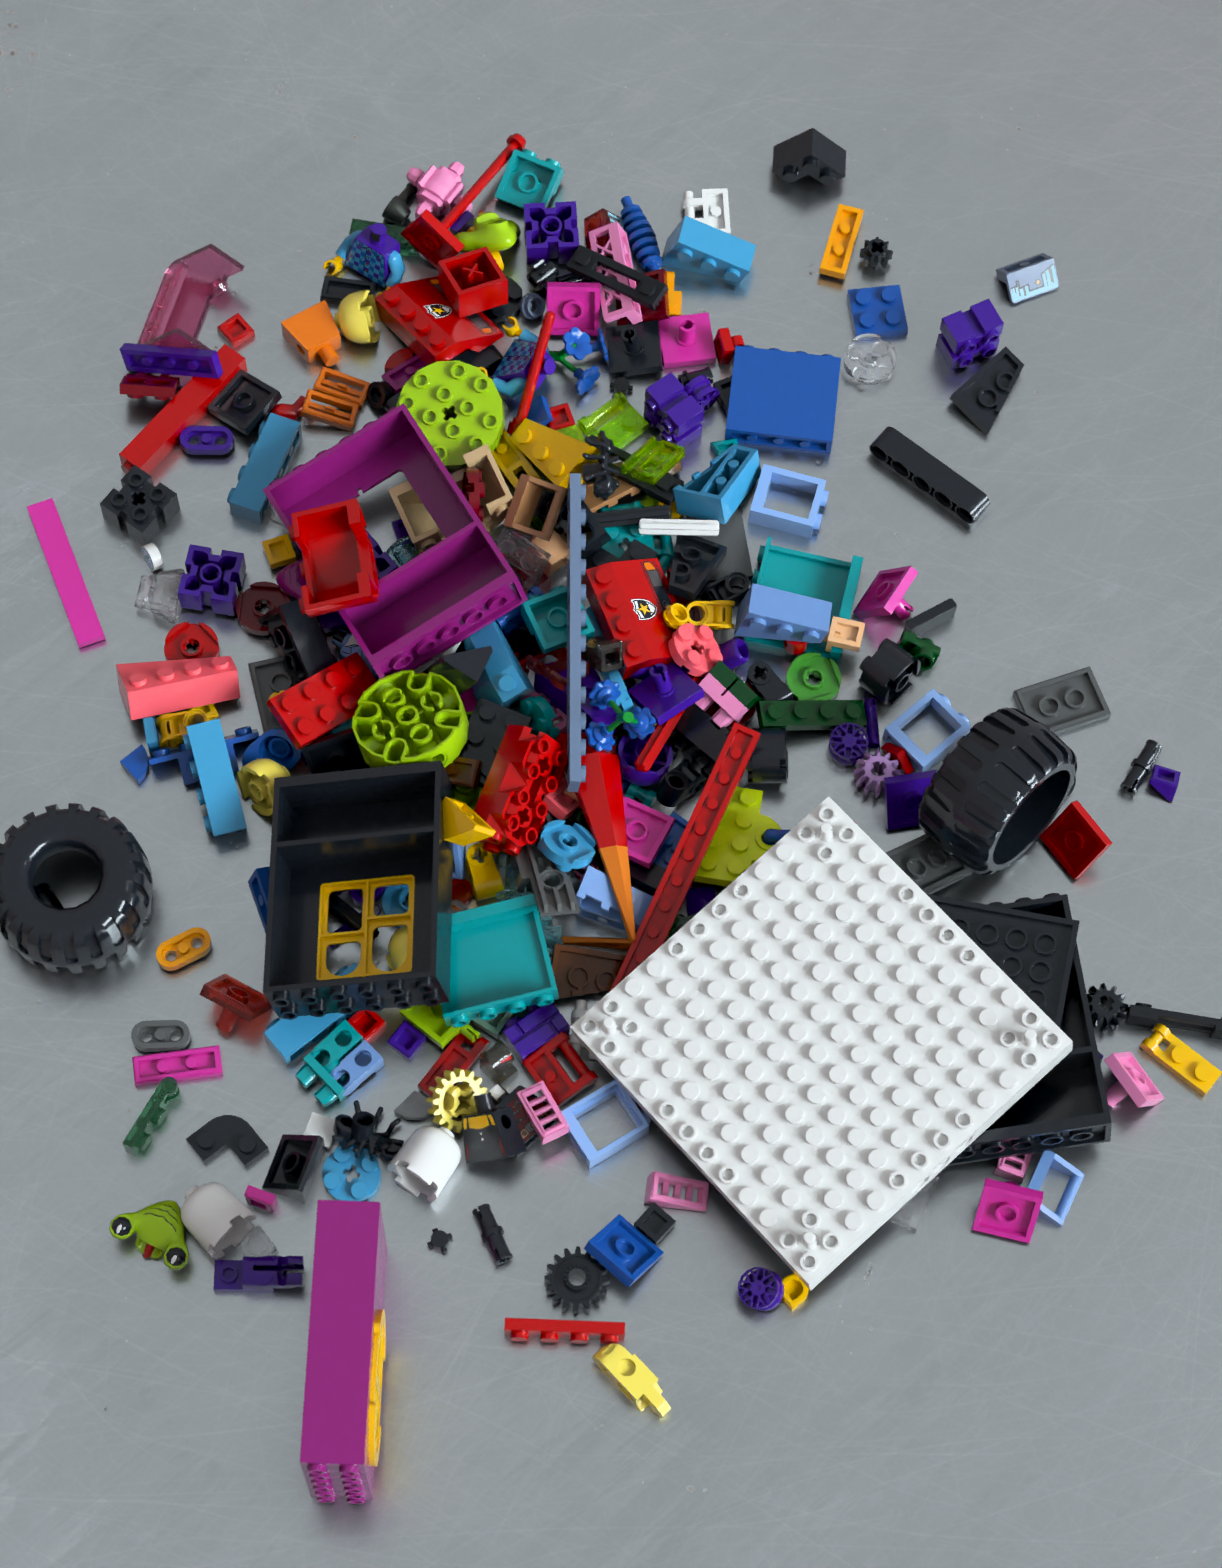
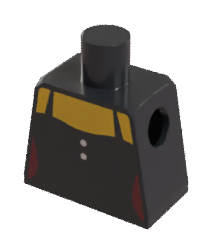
(491, 1132)

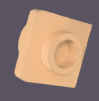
(844, 634)

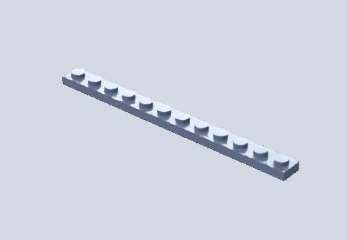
(575, 641)

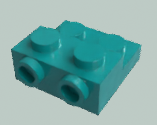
(529, 179)
(548, 619)

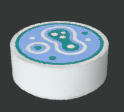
(152, 556)

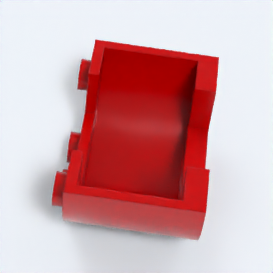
(336, 558)

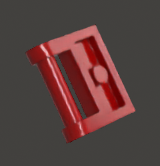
(546, 1067)

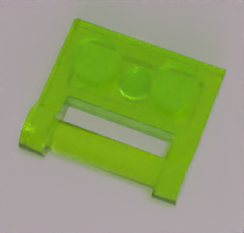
(621, 428)

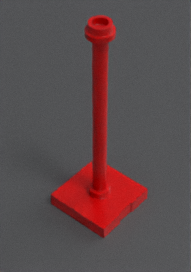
(431, 236)

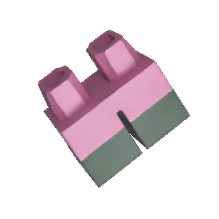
(729, 692)

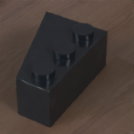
(699, 738)

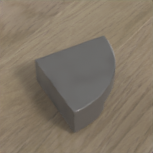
(413, 1108)

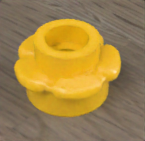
(676, 615)

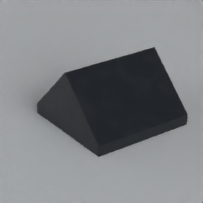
(462, 668)
(295, 1166)

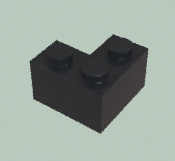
(809, 155)

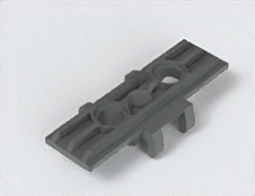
(552, 889)

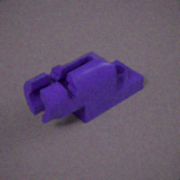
(258, 1274)

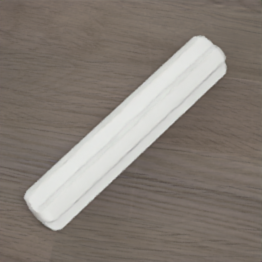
(679, 527)

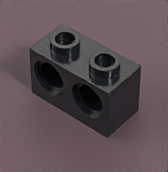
(599, 534)

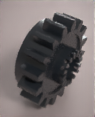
(576, 1296)

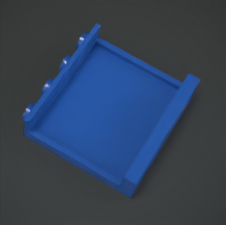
(783, 399)

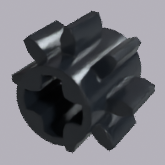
(876, 254)
(541, 273)

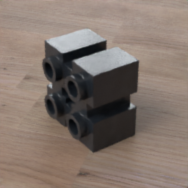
(140, 505)

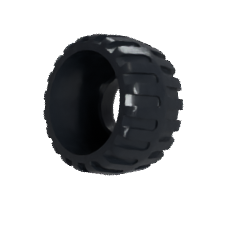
(997, 791)
(80, 933)

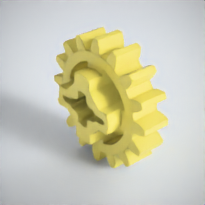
(453, 1100)

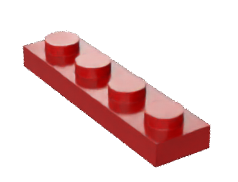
(577, 1331)

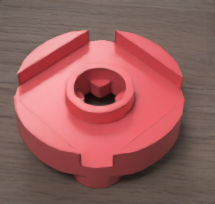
(702, 639)

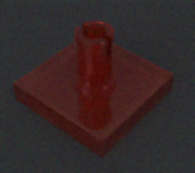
(235, 999)

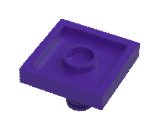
(666, 692)
(903, 798)

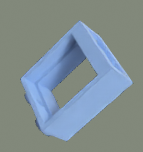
(783, 521)
(918, 759)
(578, 1136)

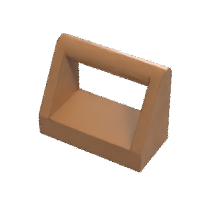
(525, 503)

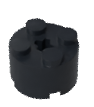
(888, 672)
(769, 757)

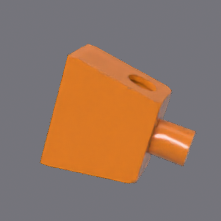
(313, 334)

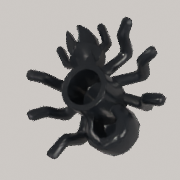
(599, 472)
(362, 1131)

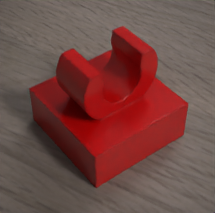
(725, 345)

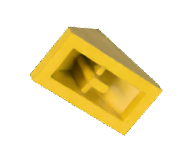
(463, 824)

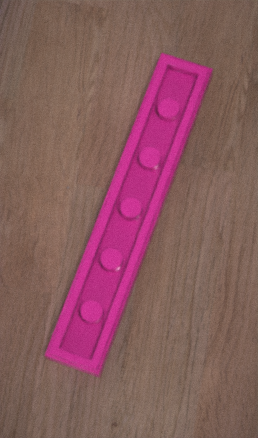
(66, 573)

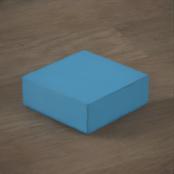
(151, 734)

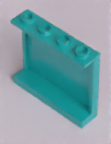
(812, 577)
(498, 962)

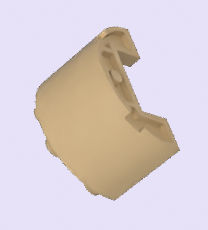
(418, 521)

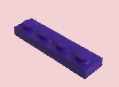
(171, 360)

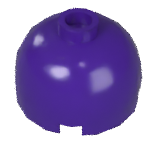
(628, 752)

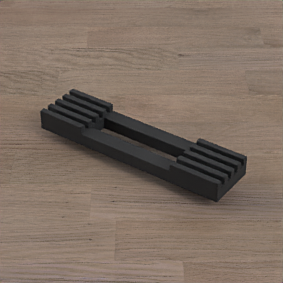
(647, 292)
(661, 490)
(1147, 1017)

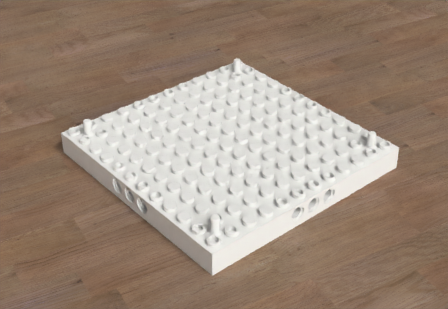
(821, 1041)

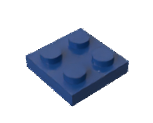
(877, 311)
(623, 1250)

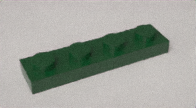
(810, 714)

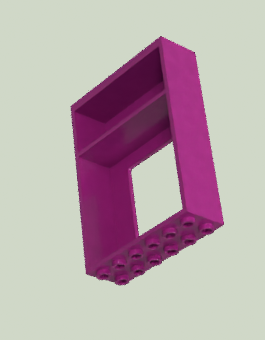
(441, 591)

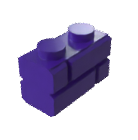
(533, 1030)

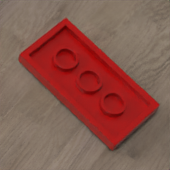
(322, 700)

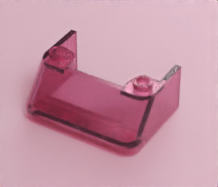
(185, 297)

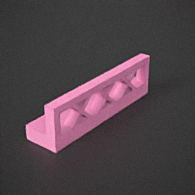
(620, 253)

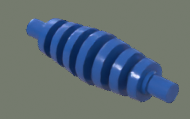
(640, 236)

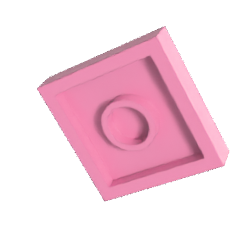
(1131, 1081)

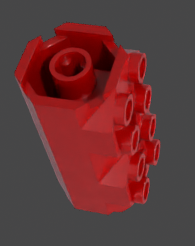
(514, 787)

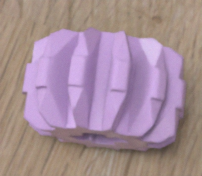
(875, 764)

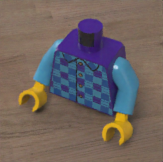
(372, 255)
(514, 367)

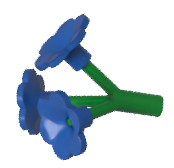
(579, 345)

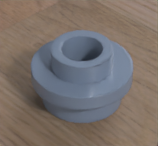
(538, 306)

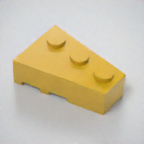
(552, 451)

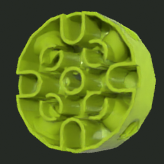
(458, 389)
(410, 720)

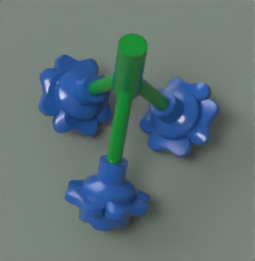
(638, 722)

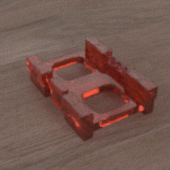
(551, 671)

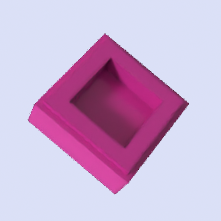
(261, 1198)

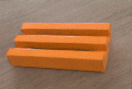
(341, 390)
(329, 414)

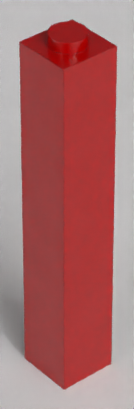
(183, 410)

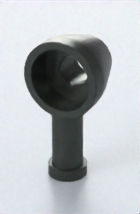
(397, 210)

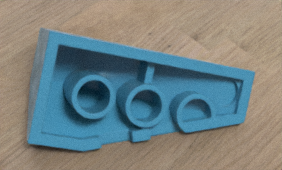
(503, 676)

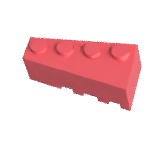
(176, 684)

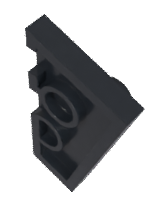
(987, 389)
(693, 565)

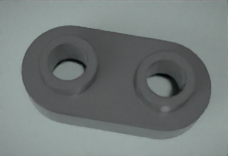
(161, 1035)

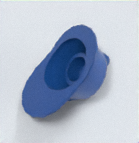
(275, 746)

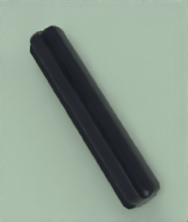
(632, 516)
(347, 913)

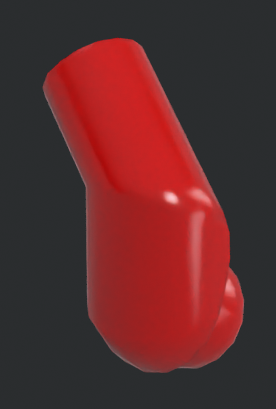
(288, 410)

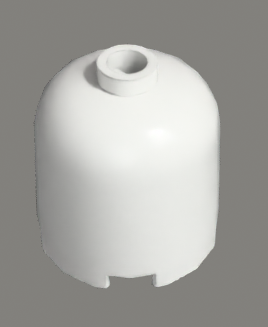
(426, 1161)
(216, 1217)

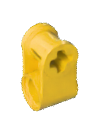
(715, 614)
(177, 724)
(483, 876)

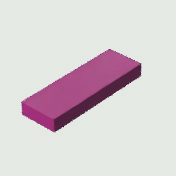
(180, 1065)

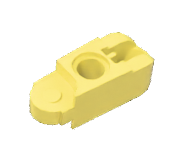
(631, 1378)

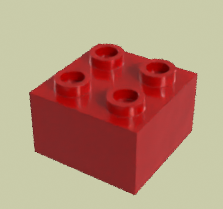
(473, 282)

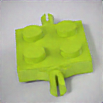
(432, 1024)

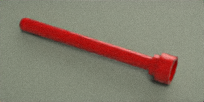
(534, 371)

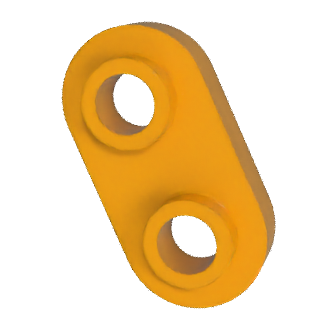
(182, 947)

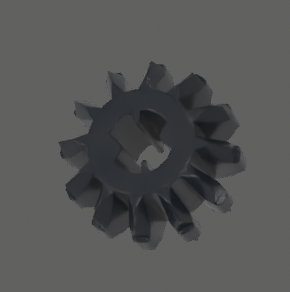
(1112, 1001)

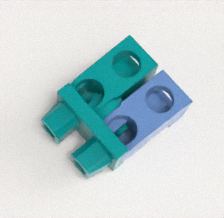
(339, 1064)

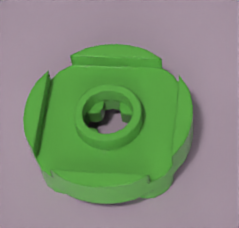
(819, 667)

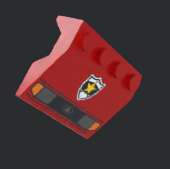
(429, 324)
(630, 607)

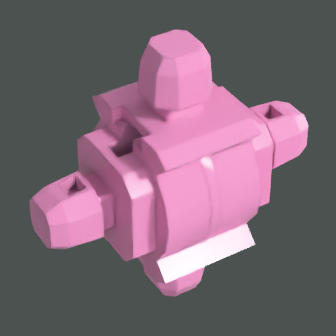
(438, 188)

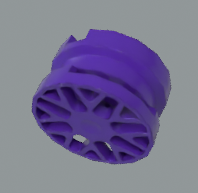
(702, 391)
(847, 744)
(761, 1289)

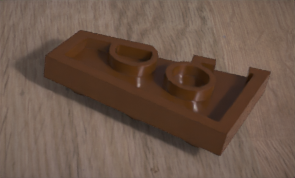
(583, 970)

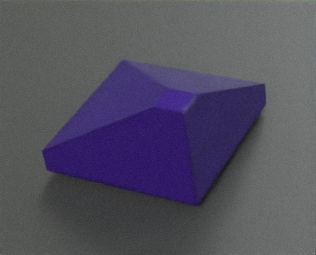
(1165, 781)
(698, 898)

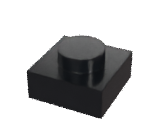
(654, 1223)

